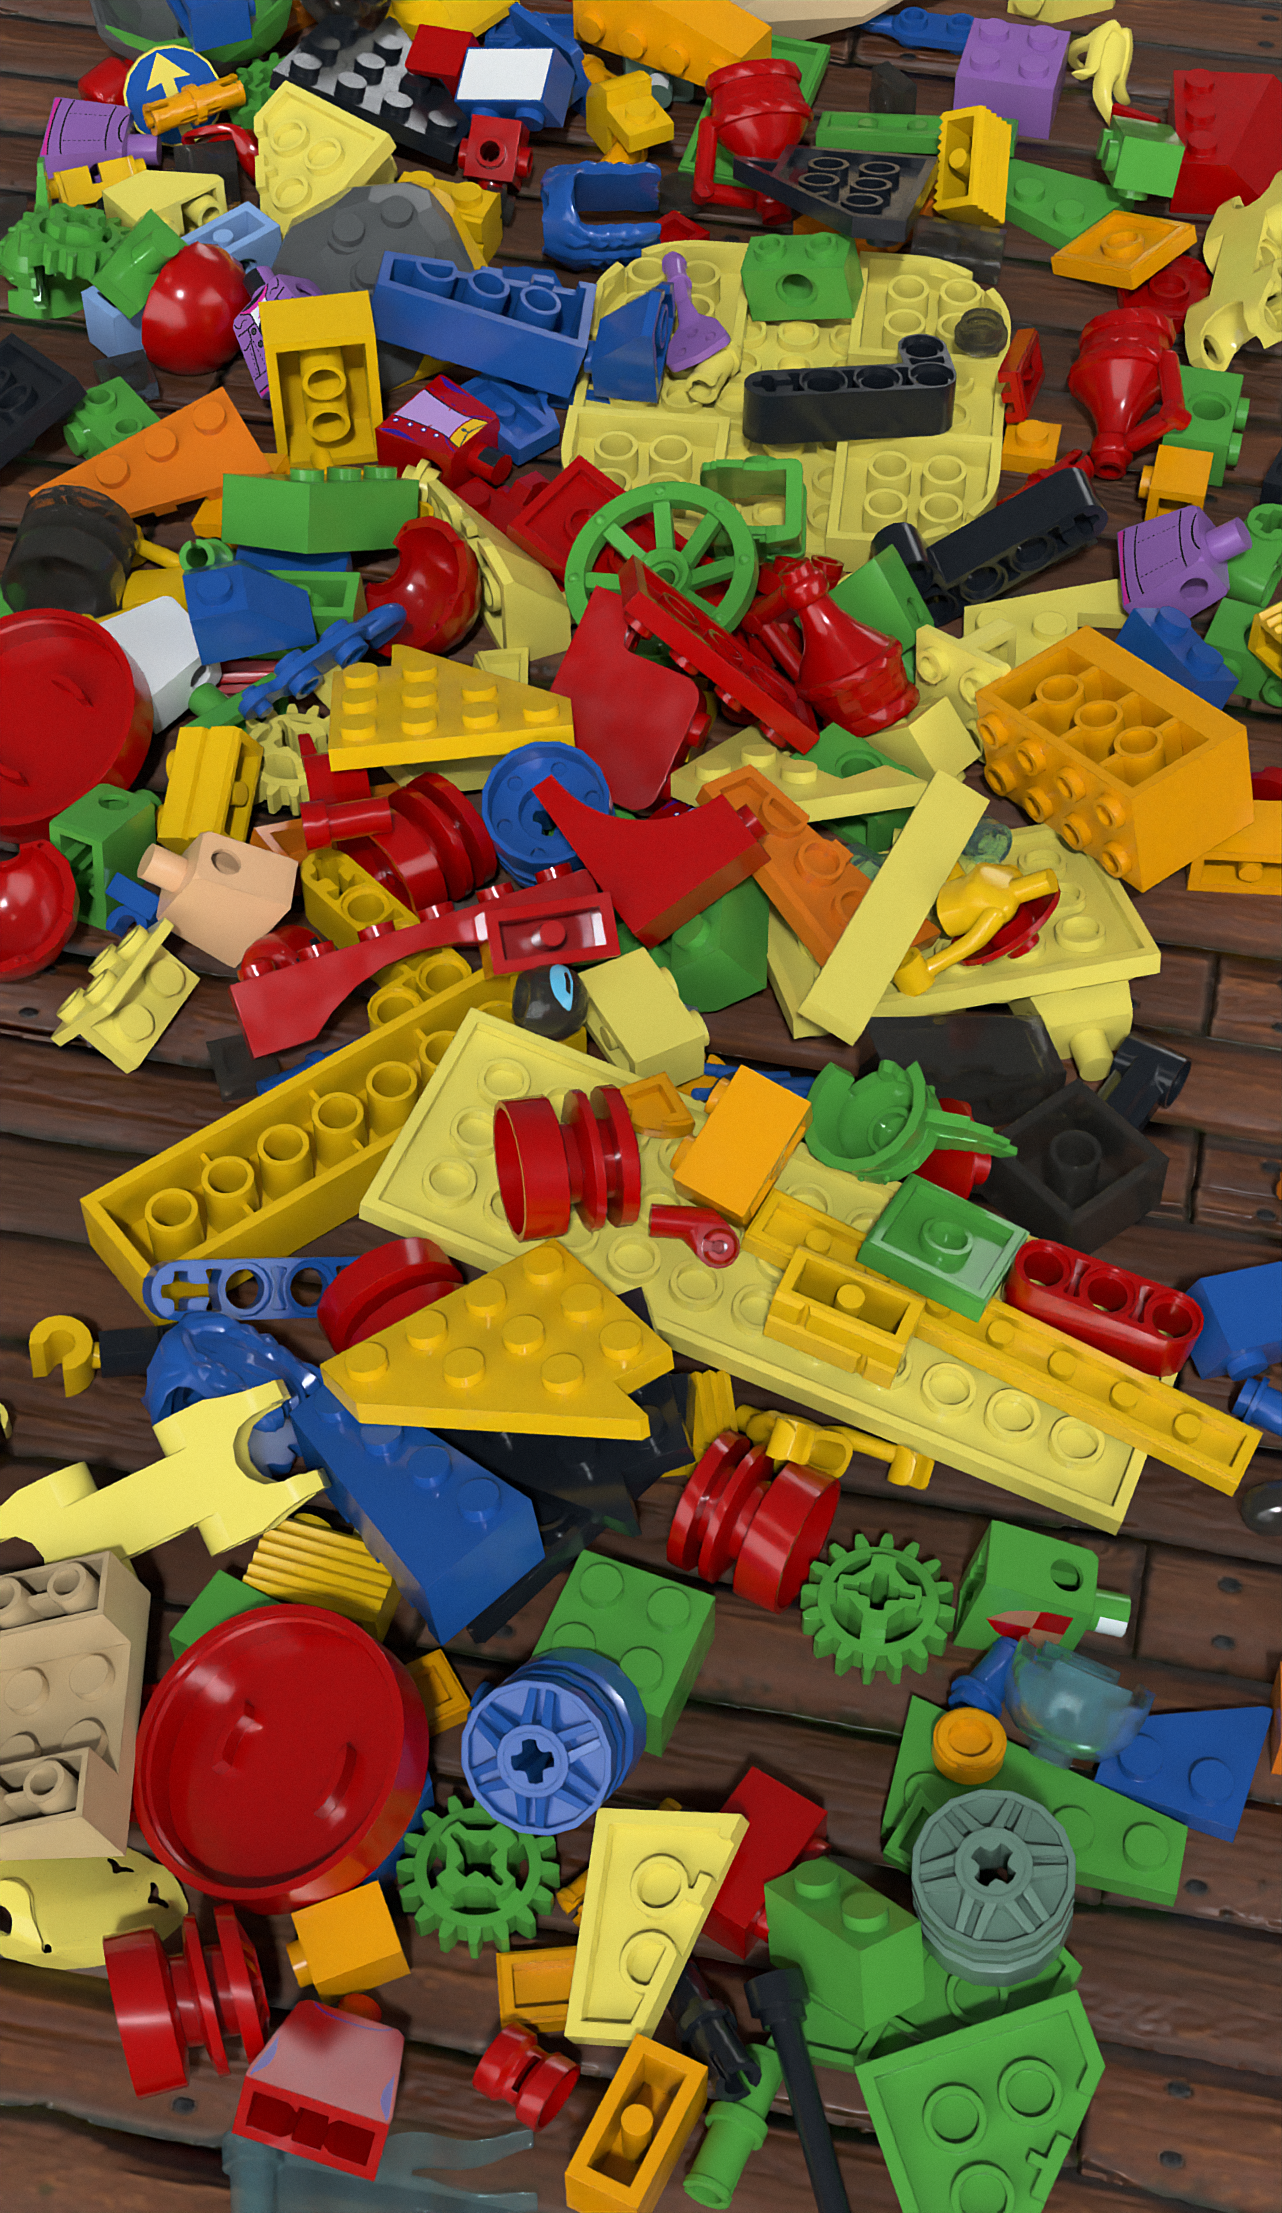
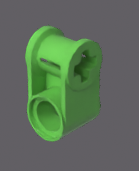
(1259, 569)

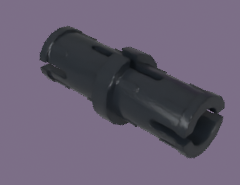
(709, 2034)

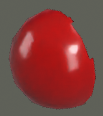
(194, 311)
(435, 584)
(35, 909)

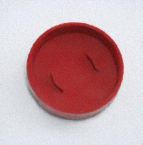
(68, 717)
(280, 1759)

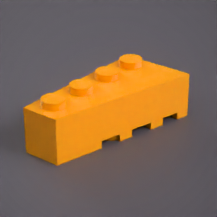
(674, 35)

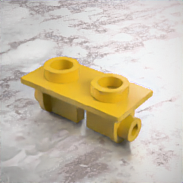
(76, 185)

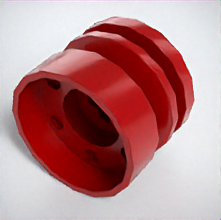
(435, 845)
(581, 1161)
(739, 1515)
(185, 2000)

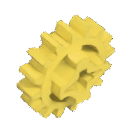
(281, 769)

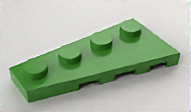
(1114, 1839)

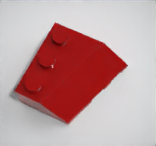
(1228, 136)

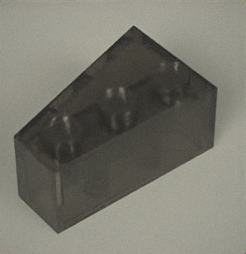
(989, 1061)

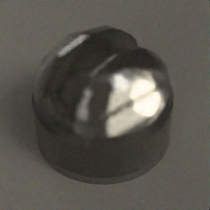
(1263, 1508)

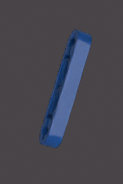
(272, 1277)

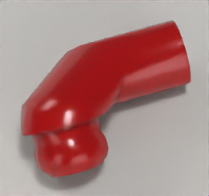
(699, 1229)

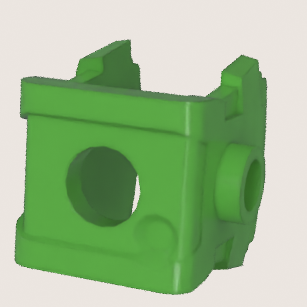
(760, 477)

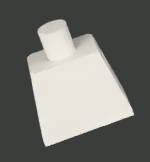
(165, 649)

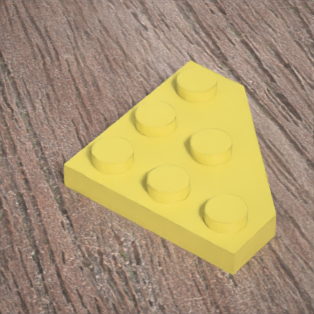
(311, 152)

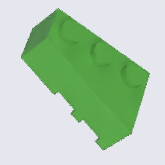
(318, 510)

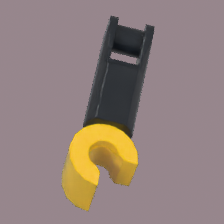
(70, 1342)

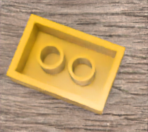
(323, 376)

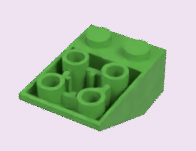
(717, 952)

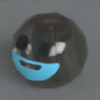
(550, 1001)

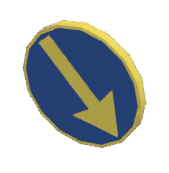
(160, 75)

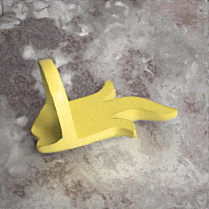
(1107, 61)

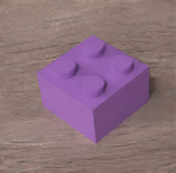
(1014, 73)

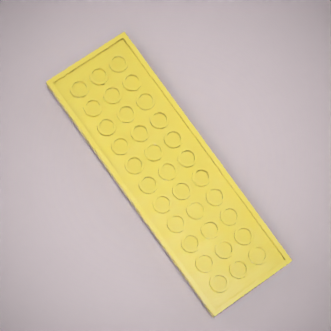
(446, 1189)

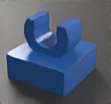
(138, 905)

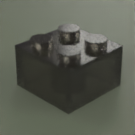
(1076, 1171)

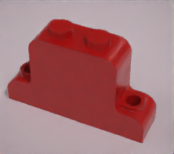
(627, 709)

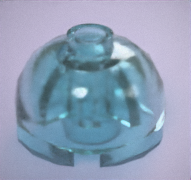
(1071, 1704)

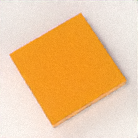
(1123, 249)

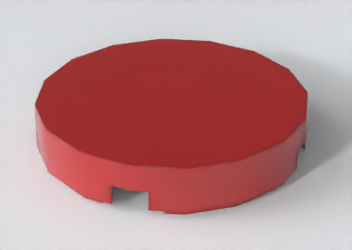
(1170, 290)

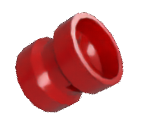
(526, 2076)

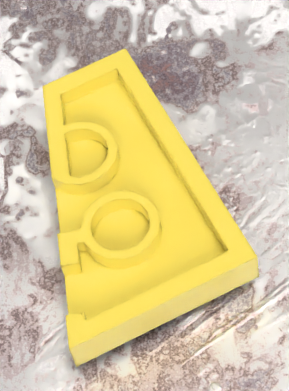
(642, 1915)

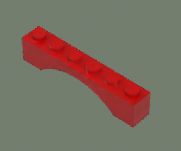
(294, 1003)

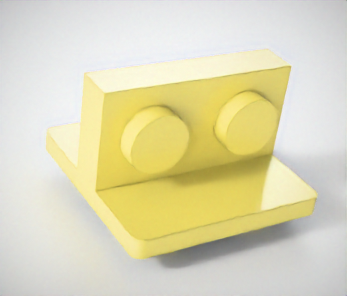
(964, 667)
(130, 997)

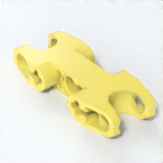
(1246, 289)
(199, 1484)

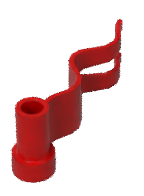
(338, 802)

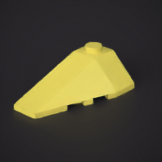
(518, 593)

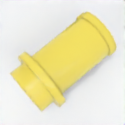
(713, 372)

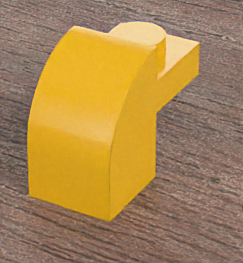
(628, 111)

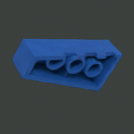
(484, 320)
(423, 1511)

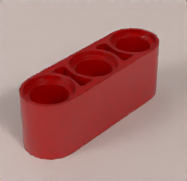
(1134, 1305)

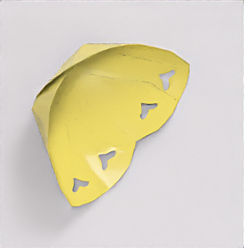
(78, 1903)

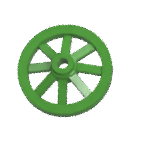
(665, 559)

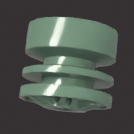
(1003, 1929)

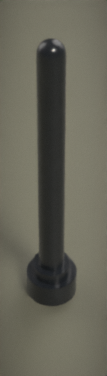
(780, 2004)

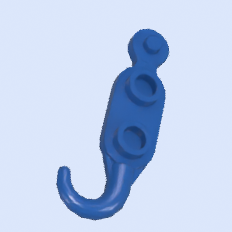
(919, 29)
(339, 645)

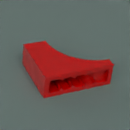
(662, 867)

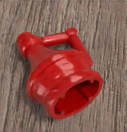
(752, 114)
(1121, 377)
(846, 666)

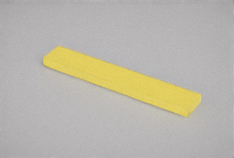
(893, 908)

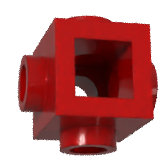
(494, 138)

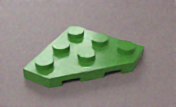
(985, 2109)

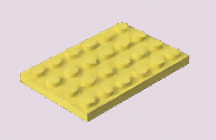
(1085, 942)

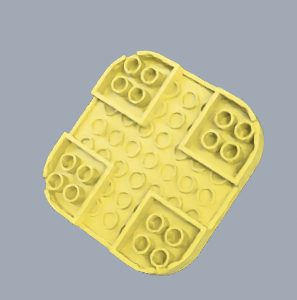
(849, 484)

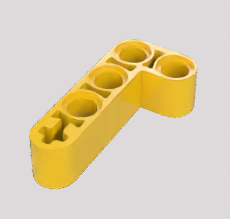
(347, 899)

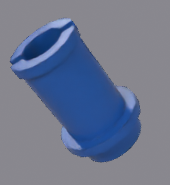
(1260, 1405)
(985, 1683)

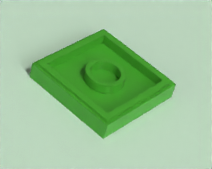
(942, 1247)

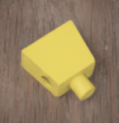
(1084, 1023)

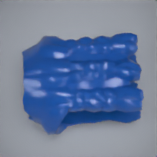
(598, 188)
(217, 1357)

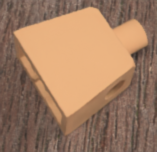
(220, 892)

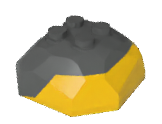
(344, 243)

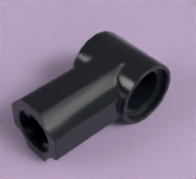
(1144, 1078)

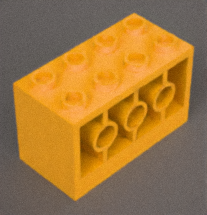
(1116, 757)

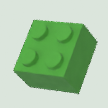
(641, 1624)

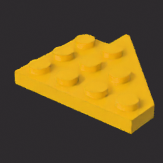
(436, 712)
(511, 1353)

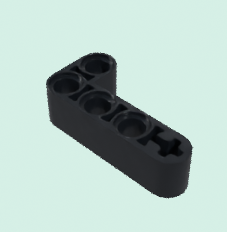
(854, 401)
(1000, 544)

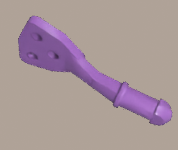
(697, 334)

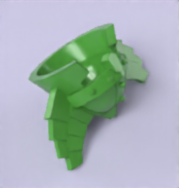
(38, 293)
(888, 1123)

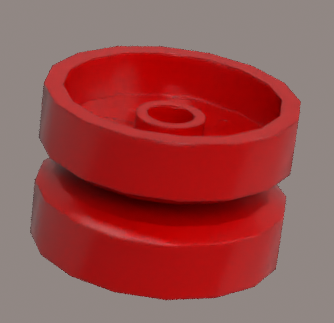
(385, 1289)

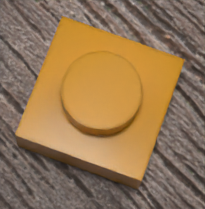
(1030, 446)

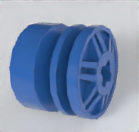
(517, 816)
(577, 1711)

